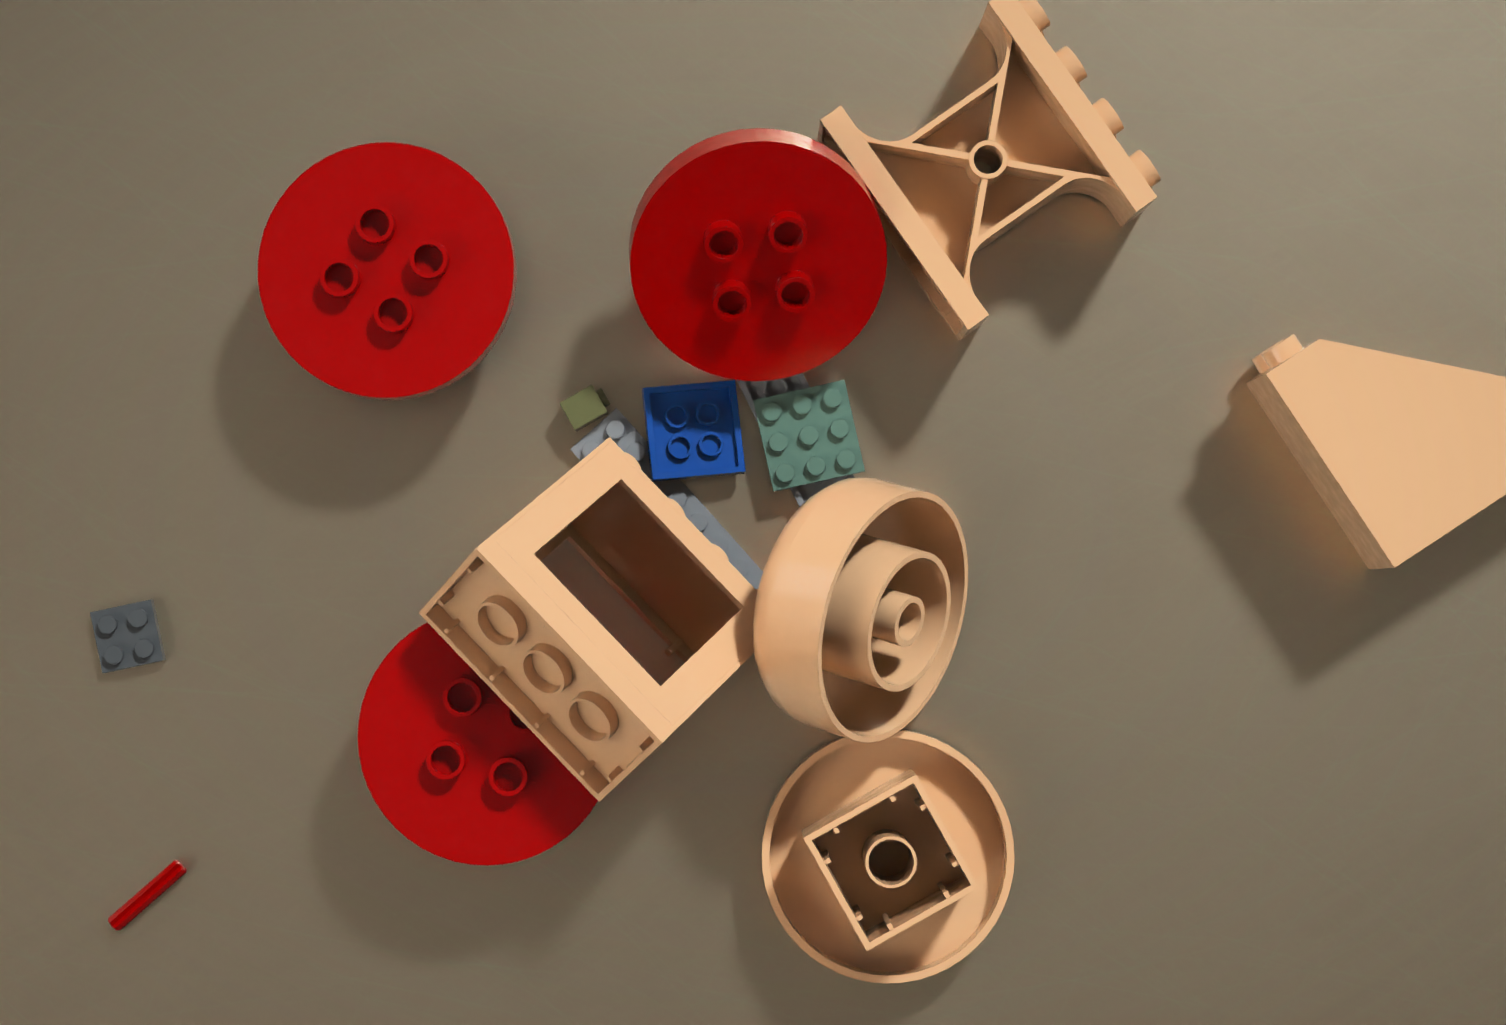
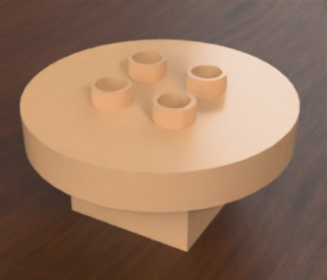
(887, 857)

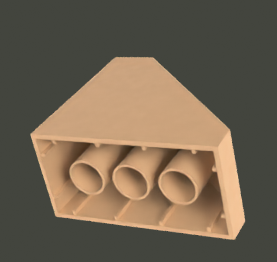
(1387, 440)

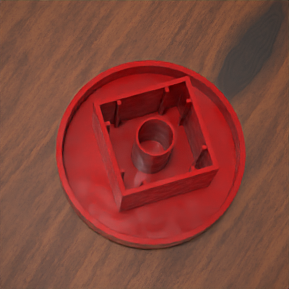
(757, 254)
(387, 271)
(458, 762)

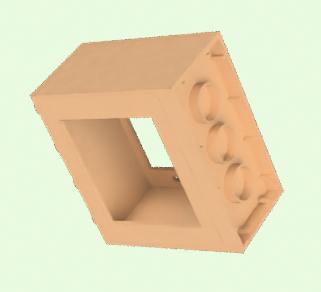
(556, 658)

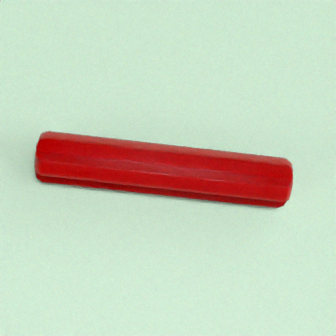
(147, 895)

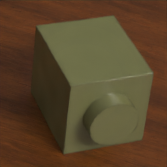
(585, 407)

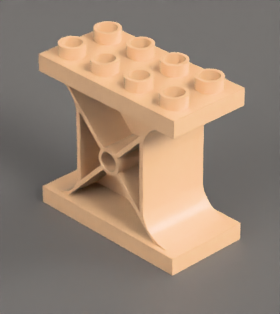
(1032, 133)

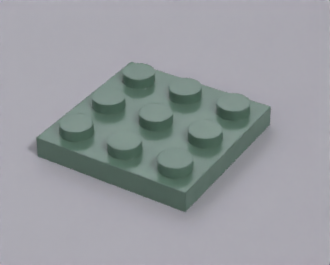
(808, 435)

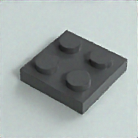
(127, 636)

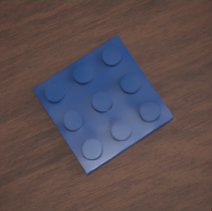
(693, 430)

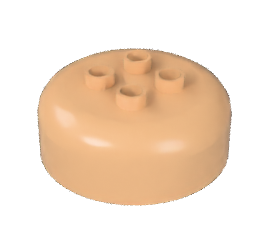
(861, 607)

